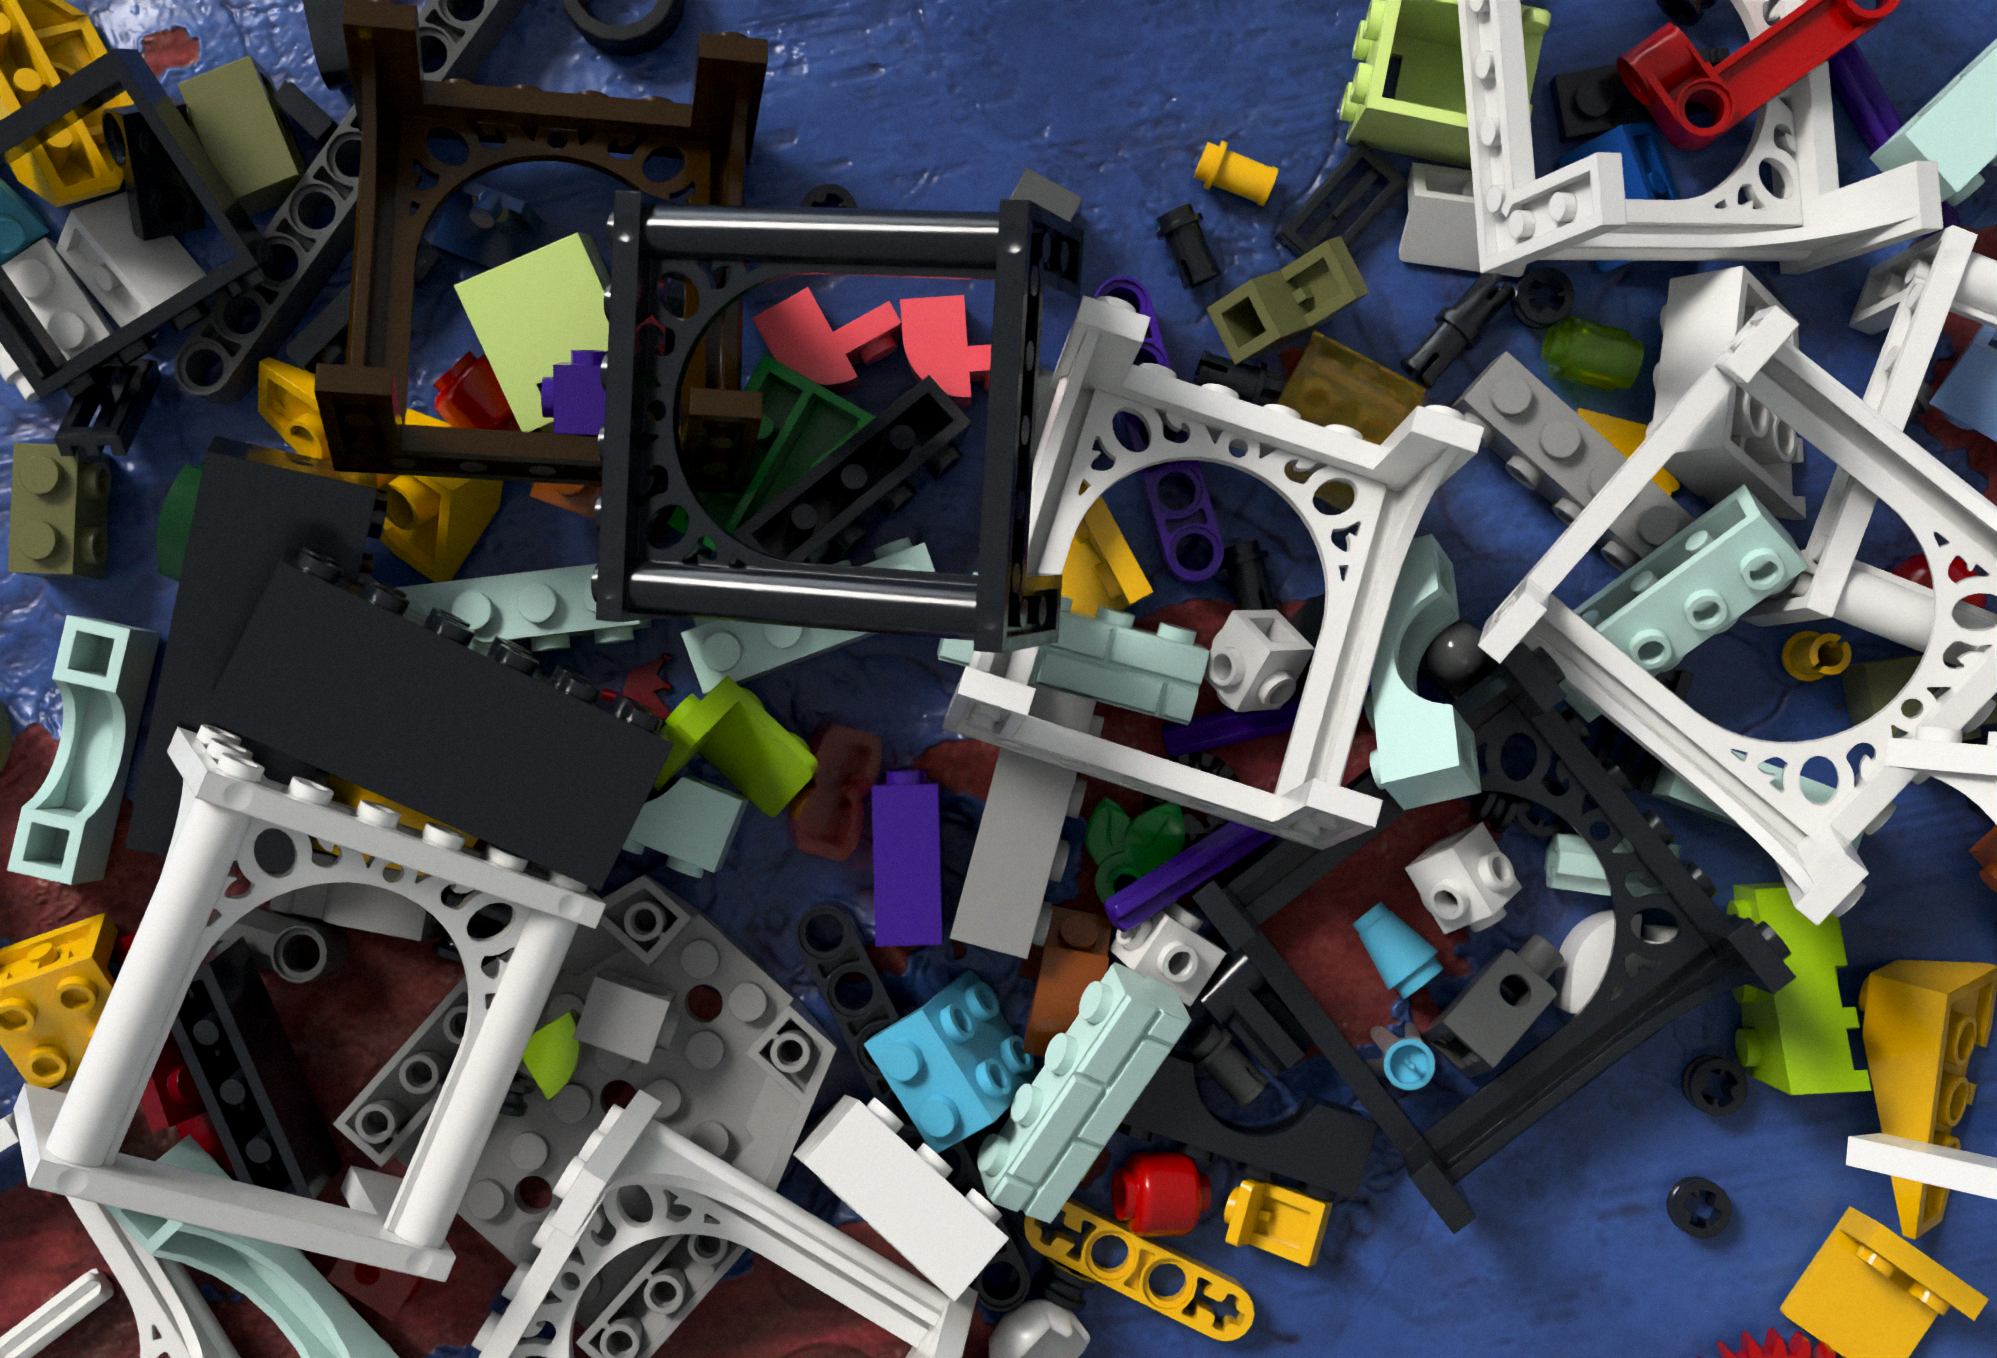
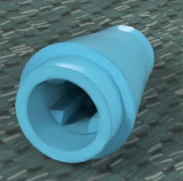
(1397, 950)

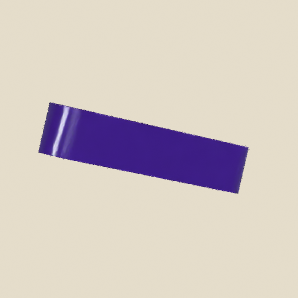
(1167, 524)

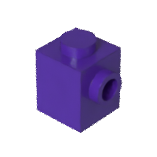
(575, 394)

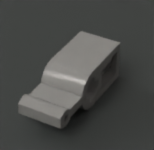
(361, 906)

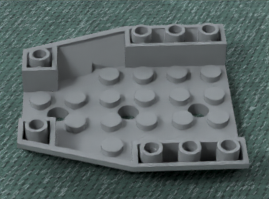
(725, 1084)

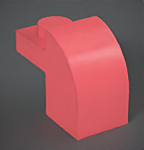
(805, 342)
(938, 346)

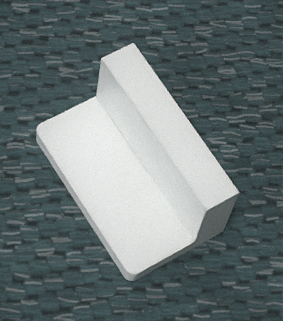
(1442, 220)
(120, 267)

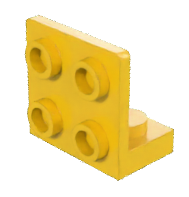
(1101, 565)
(54, 997)
(1874, 1292)

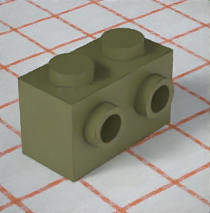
(245, 133)
(58, 513)

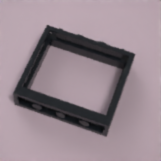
(53, 112)

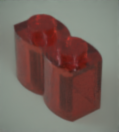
(829, 809)

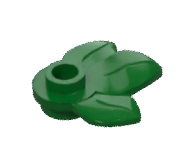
(1131, 845)

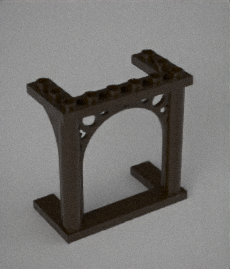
(397, 113)

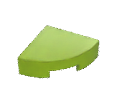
(554, 1054)

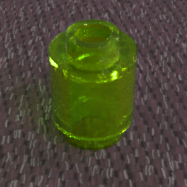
(1592, 354)

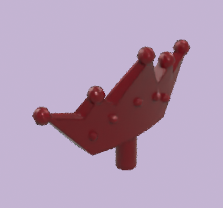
(643, 685)

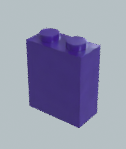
(908, 859)

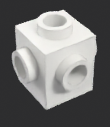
(1256, 660)
(1464, 880)
(1171, 951)

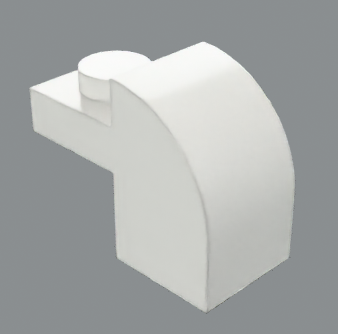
(1588, 952)

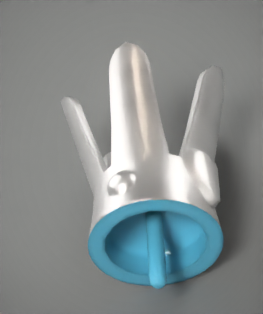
(1405, 1060)

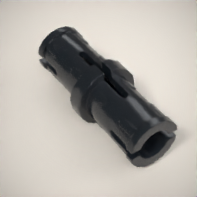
(1457, 328)

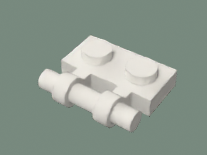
(58, 303)

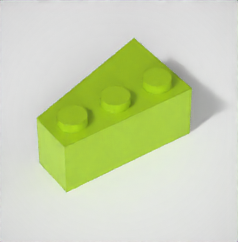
(1800, 1032)

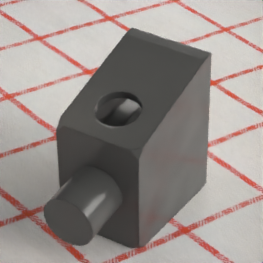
(1479, 1024)

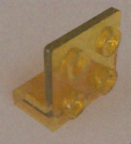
(1346, 390)

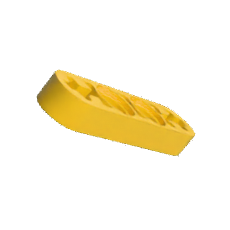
(1133, 1274)

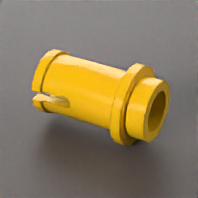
(1235, 173)
(1812, 655)

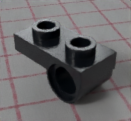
(155, 188)

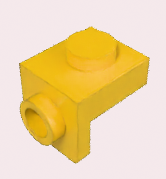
(1277, 1220)

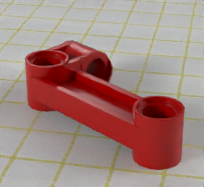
(1670, 72)

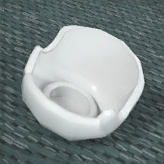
(1038, 1331)

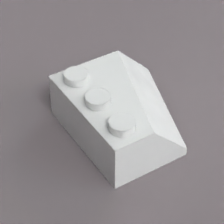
(1739, 437)
(902, 1192)

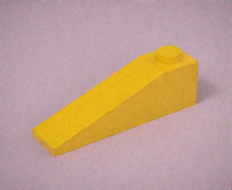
(427, 518)
(1918, 1050)

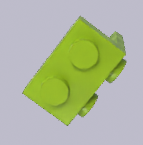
(741, 743)

